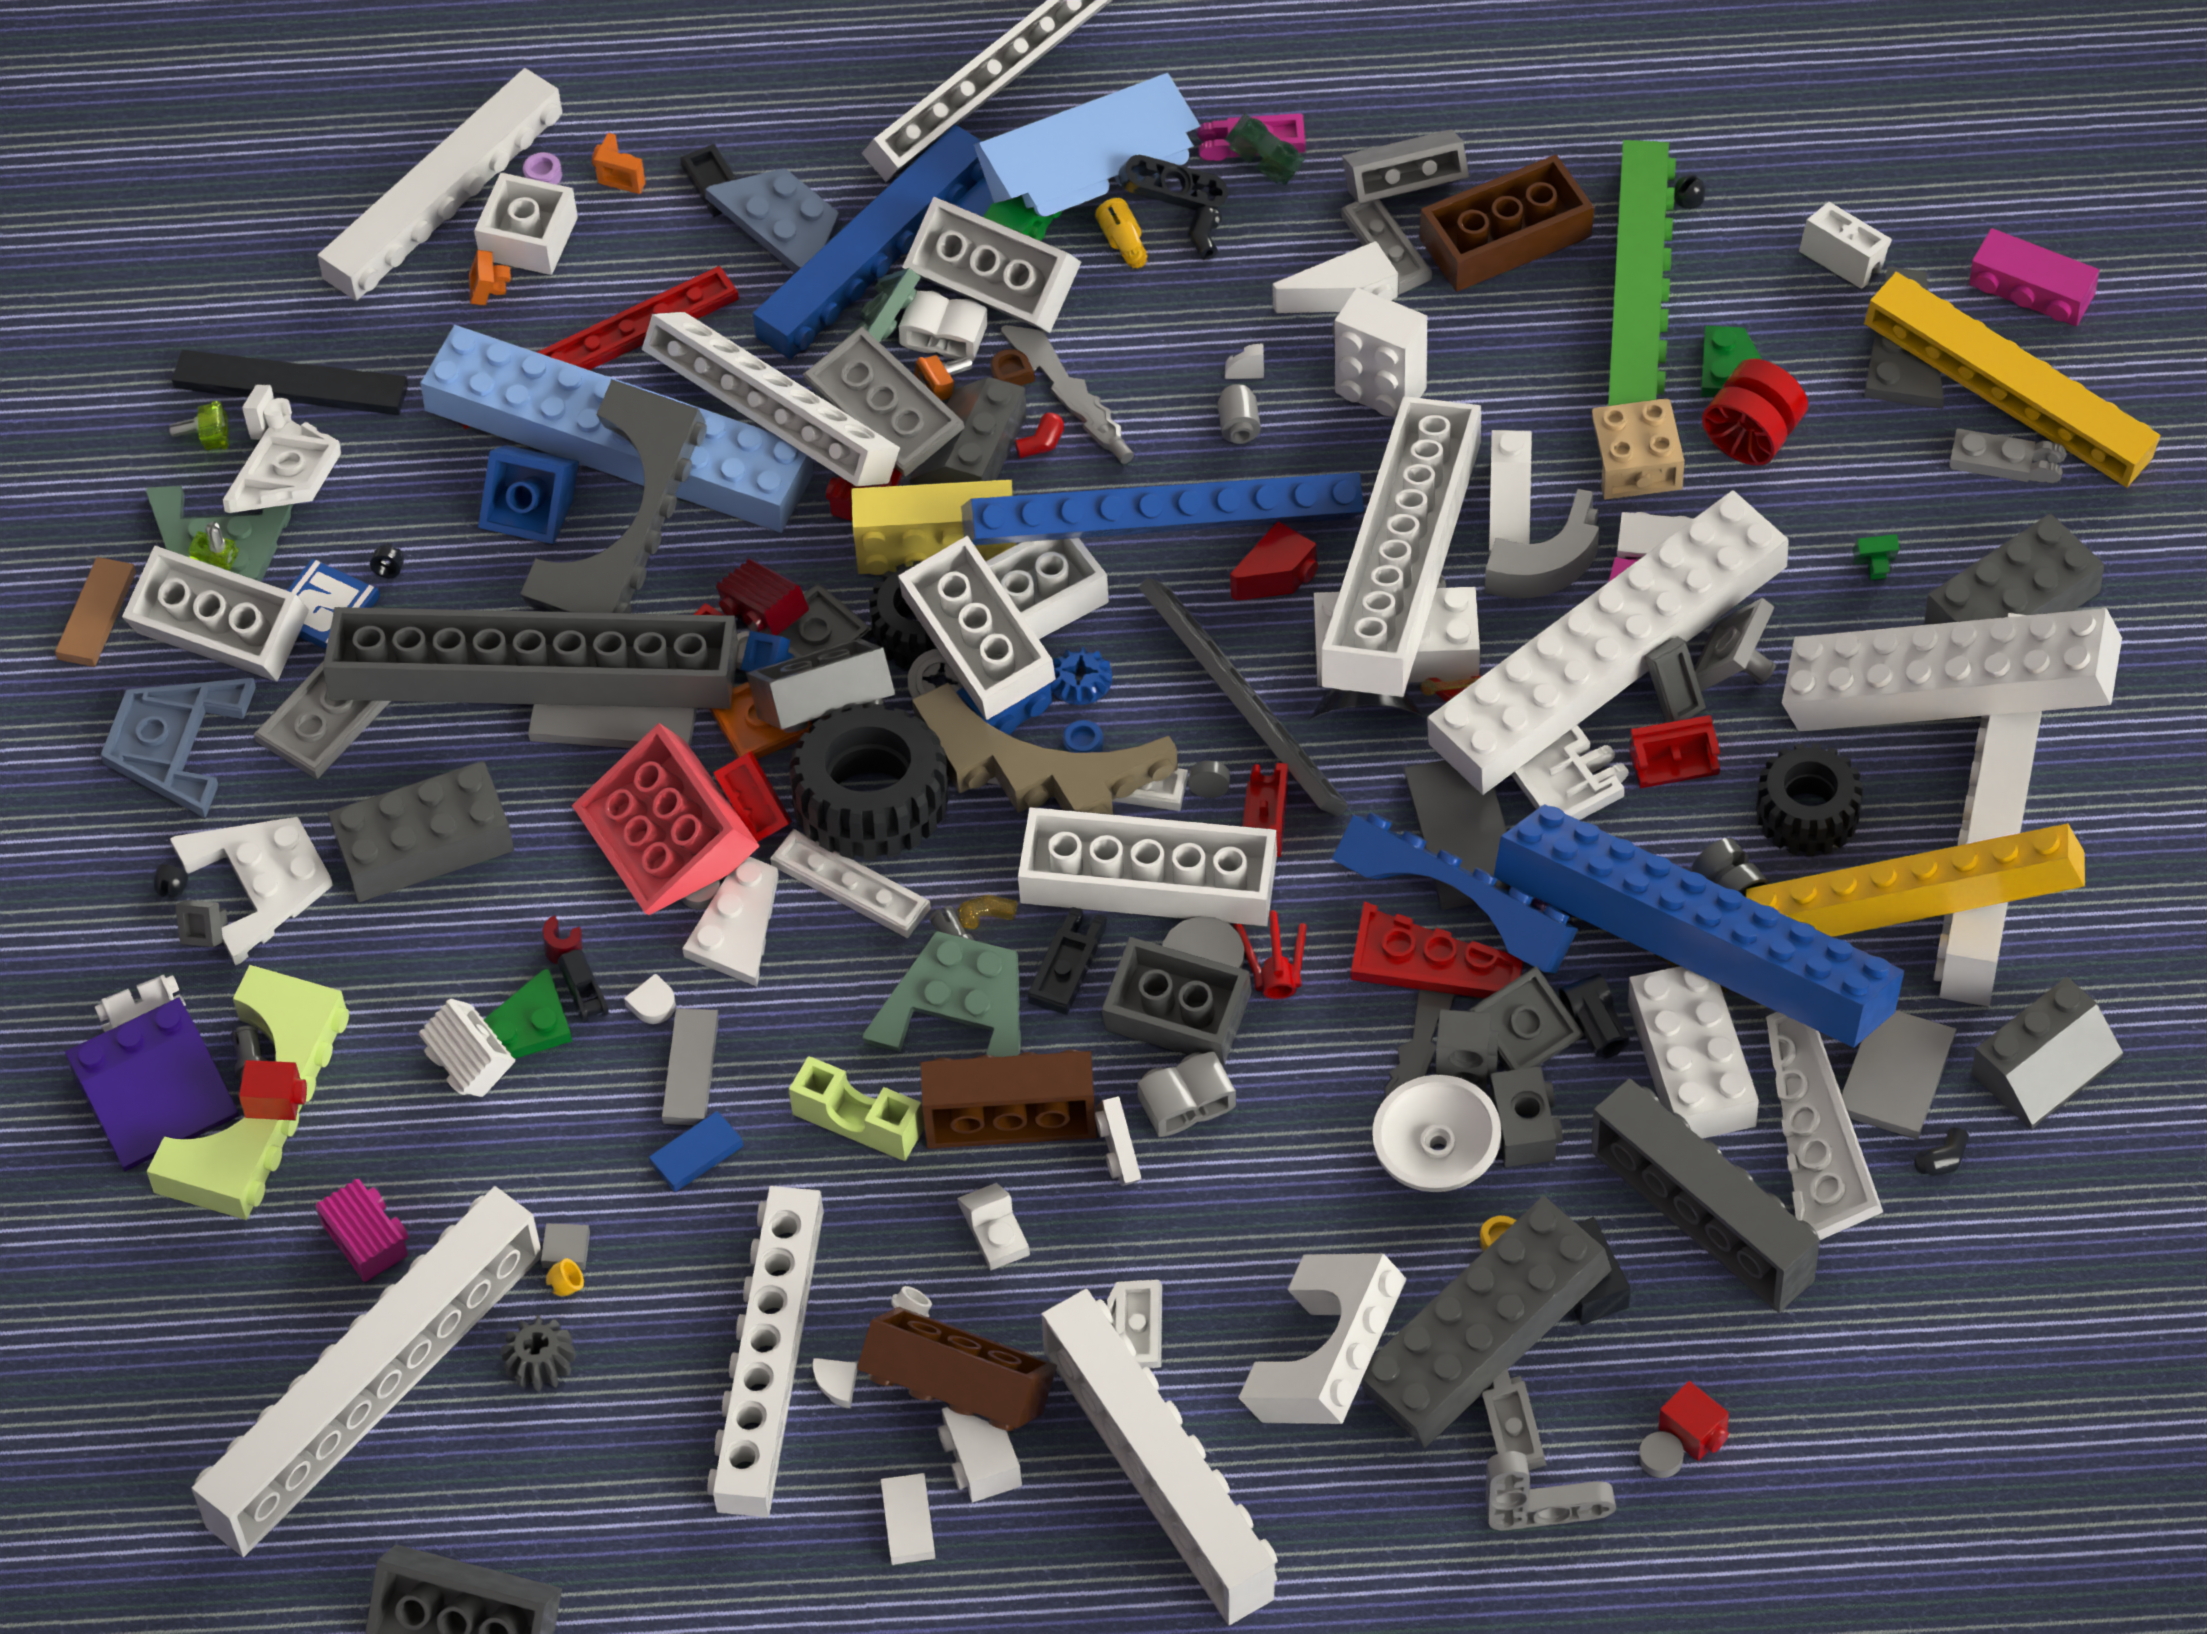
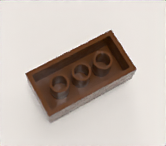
(1506, 222)
(1008, 1099)
(956, 1368)

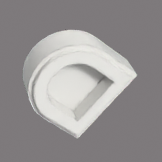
(652, 1001)

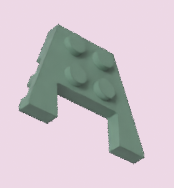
(252, 534)
(957, 983)

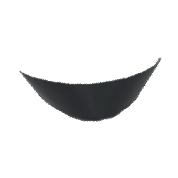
(1339, 699)

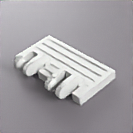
(1566, 780)

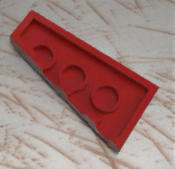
(1411, 956)

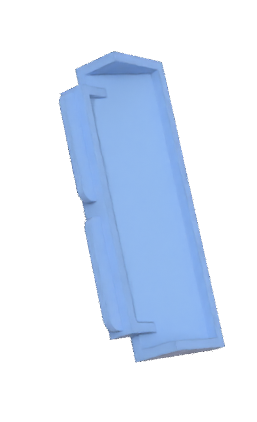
(1079, 149)

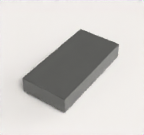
(1675, 681)

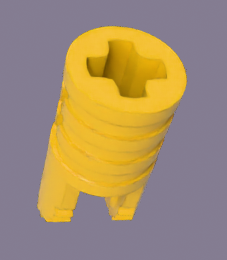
(1124, 235)

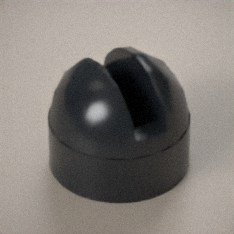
(1694, 194)
(382, 568)
(170, 879)

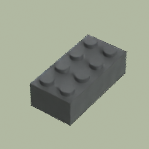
(2028, 575)
(421, 831)

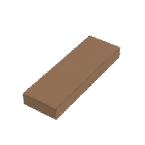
(95, 612)

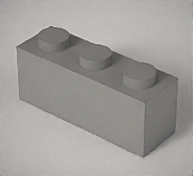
(1405, 166)

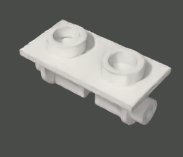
(121, 1007)

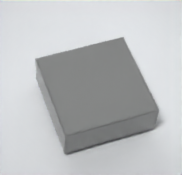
(565, 1242)

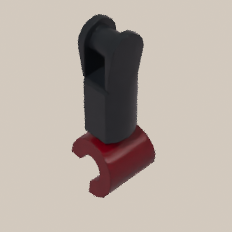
(574, 968)

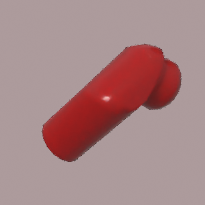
(1044, 439)

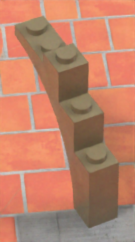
(1034, 773)

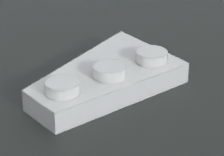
(736, 922)

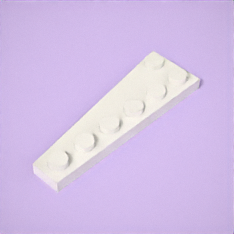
(1824, 1153)

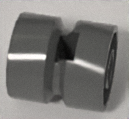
(1728, 866)

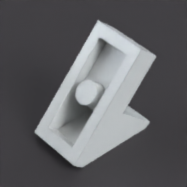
(994, 1225)

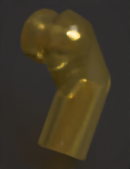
(986, 906)

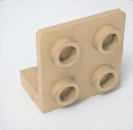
(1638, 448)

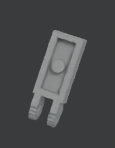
(2006, 457)

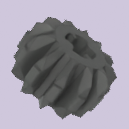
(527, 1365)

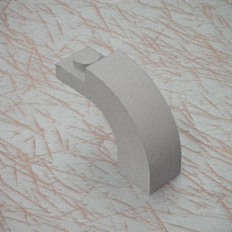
(1548, 566)

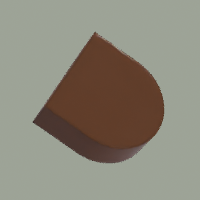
(1012, 367)

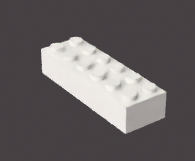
(1147, 866)

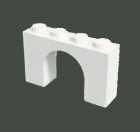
(1325, 1383)

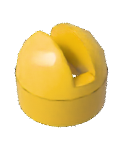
(565, 1278)

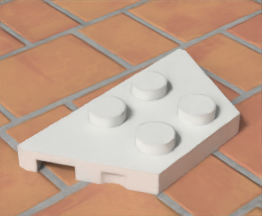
(283, 468)

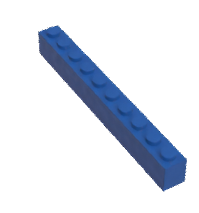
(1162, 508)

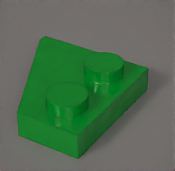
(1722, 353)
(531, 1018)

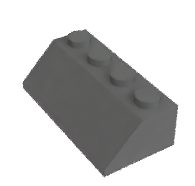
(446, 1596)

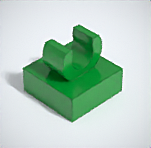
(1877, 553)

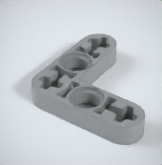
(1516, 1506)

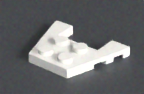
(274, 868)

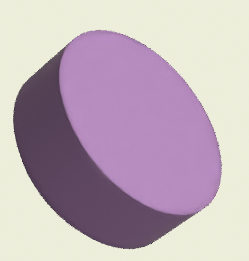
(543, 167)

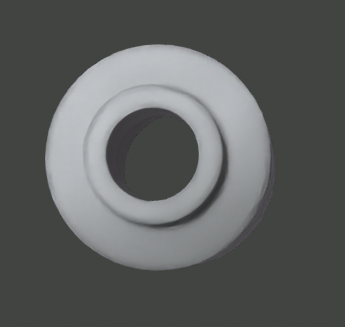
(1238, 414)

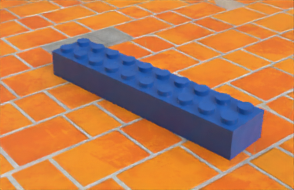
(1699, 925)

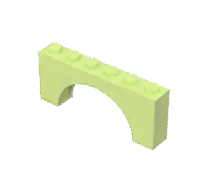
(231, 1167)

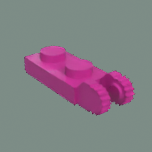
(1285, 127)

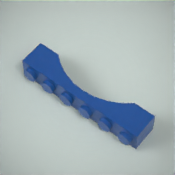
(1527, 931)

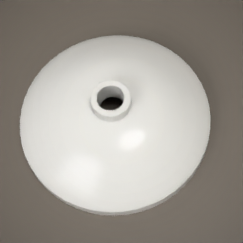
(1433, 1113)

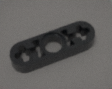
(1156, 188)

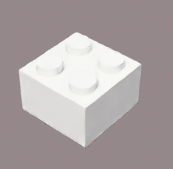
(526, 223)

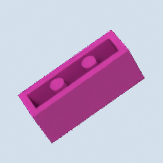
(2034, 277)

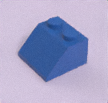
(527, 493)

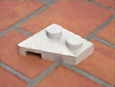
(1113, 1126)
(1138, 1314)

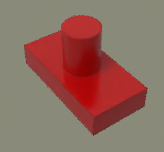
(752, 796)

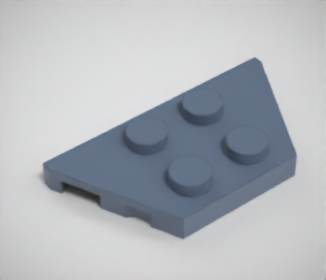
(778, 214)

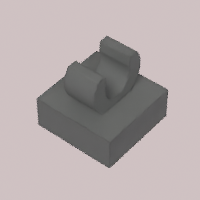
(200, 923)

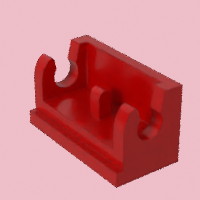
(1674, 751)
(1267, 801)

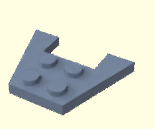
(158, 730)

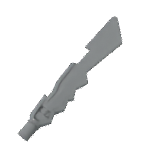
(1070, 391)

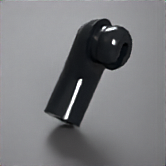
(1201, 225)
(1943, 1158)

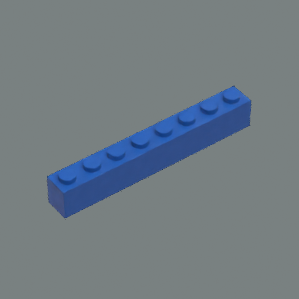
(866, 245)

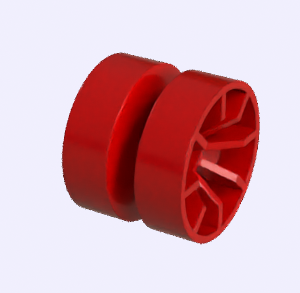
(1755, 412)

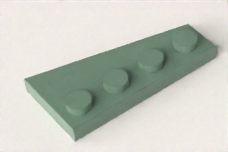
(895, 292)

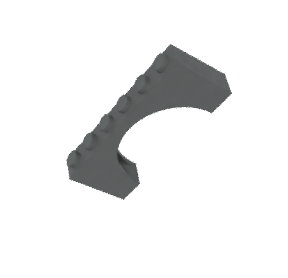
(665, 439)

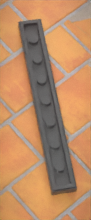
(1244, 697)

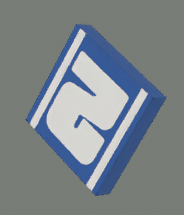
(324, 589)

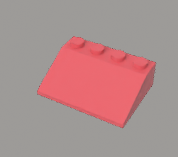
(664, 822)

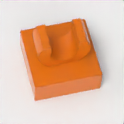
(486, 278)

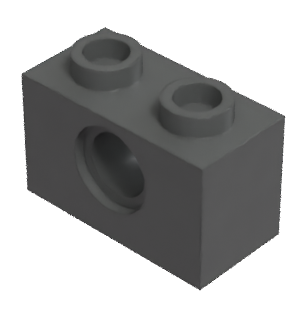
(1525, 1139)

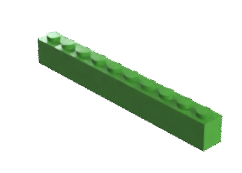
(1640, 272)

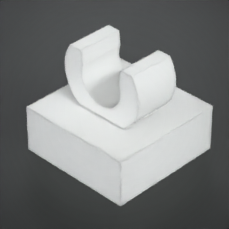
(264, 411)

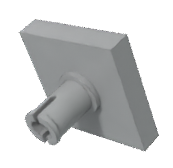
(1733, 647)

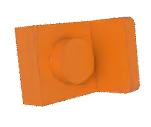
(617, 169)

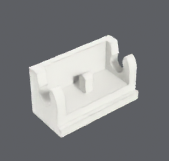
(1844, 244)

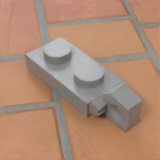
(1513, 1419)

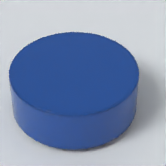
(1083, 737)

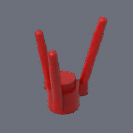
(1277, 976)

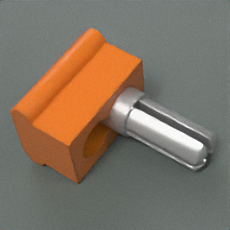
(937, 376)

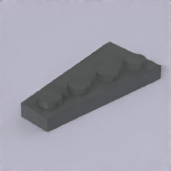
(1897, 373)

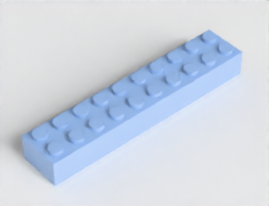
(555, 411)

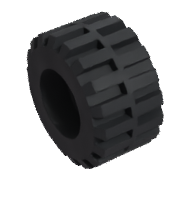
(898, 636)
(1815, 773)

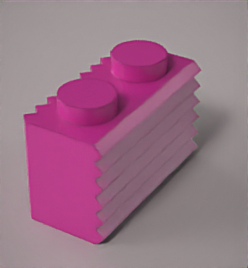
(362, 1229)

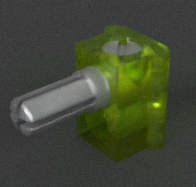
(211, 425)
(213, 548)

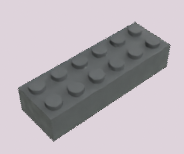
(1705, 1194)
(1484, 1321)

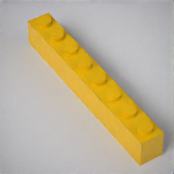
(2012, 379)
(1931, 882)

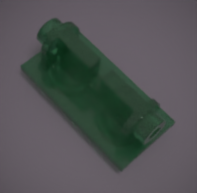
(1279, 157)

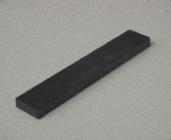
(291, 381)

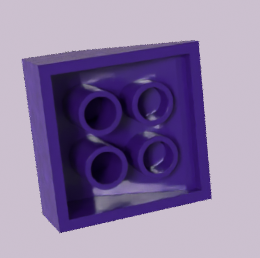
(151, 1083)

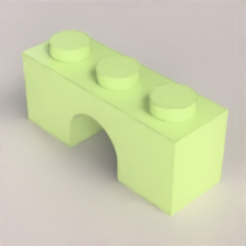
(828, 1100)

